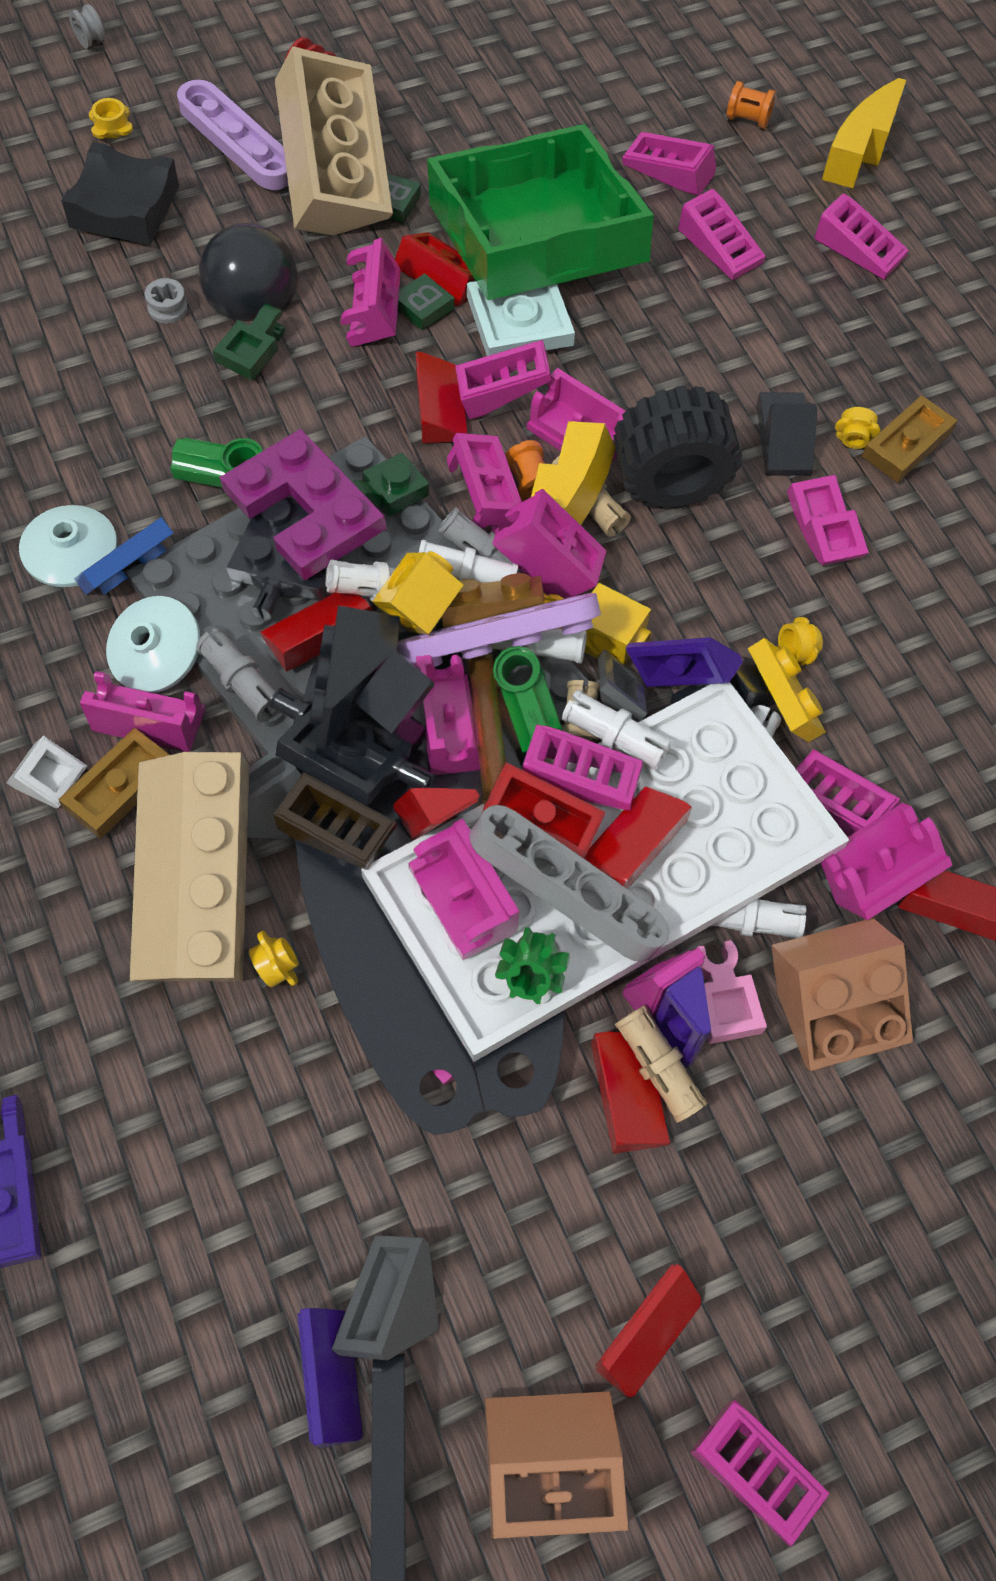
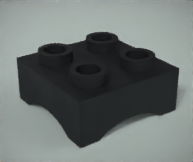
(121, 194)

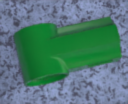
(207, 461)
(529, 702)

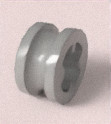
(87, 26)
(166, 300)

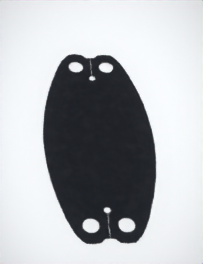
(383, 989)

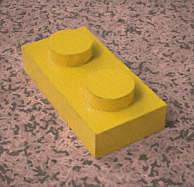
(796, 704)

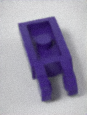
(17, 1197)

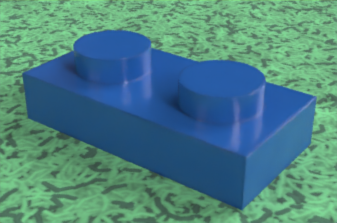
(108, 571)

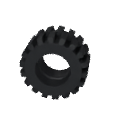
(677, 447)

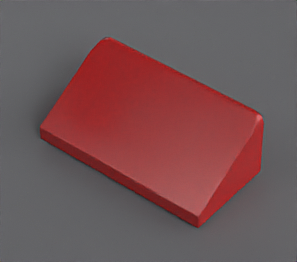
(442, 263)
(438, 399)
(300, 635)
(547, 807)
(429, 808)
(638, 835)
(955, 903)
(629, 1101)
(650, 1332)

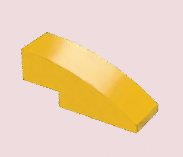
(863, 135)
(580, 468)

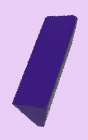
(684, 662)
(685, 1016)
(328, 1380)

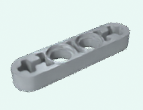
(572, 877)

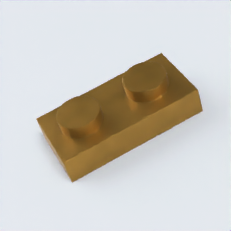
(909, 438)
(493, 598)
(111, 784)

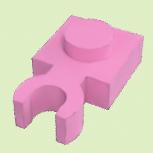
(731, 999)

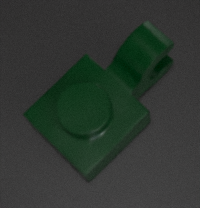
(250, 347)
(393, 484)

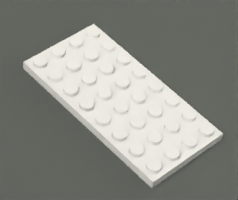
(745, 836)

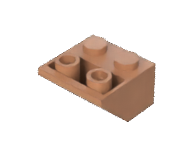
(844, 992)
(554, 1465)

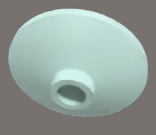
(60, 559)
(166, 654)

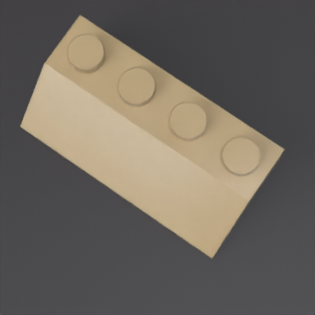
(331, 143)
(190, 868)

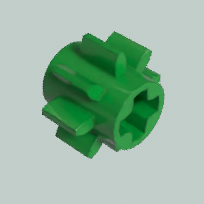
(532, 965)

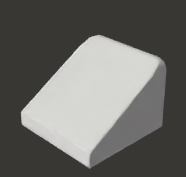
(47, 772)

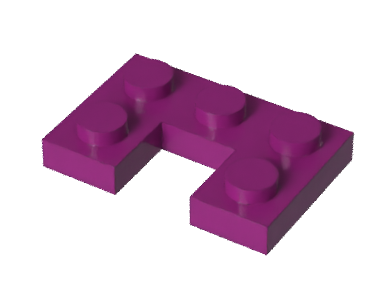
(337, 510)

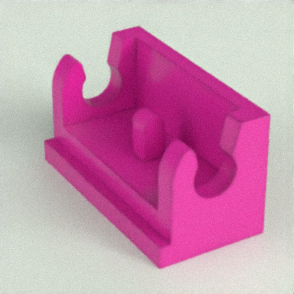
(375, 295)
(569, 401)
(486, 478)
(551, 545)
(160, 718)
(448, 719)
(885, 862)
(464, 891)

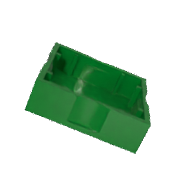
(539, 211)

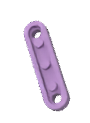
(234, 133)
(520, 626)

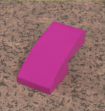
(824, 521)

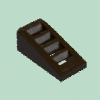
(310, 792)

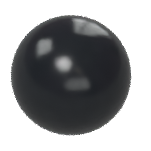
(246, 270)

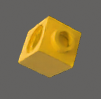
(419, 591)
(619, 624)

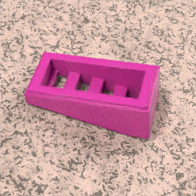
(687, 163)
(710, 212)
(847, 228)
(477, 377)
(566, 748)
(853, 786)
(651, 985)
(714, 1439)

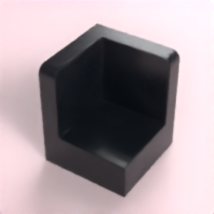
(395, 695)

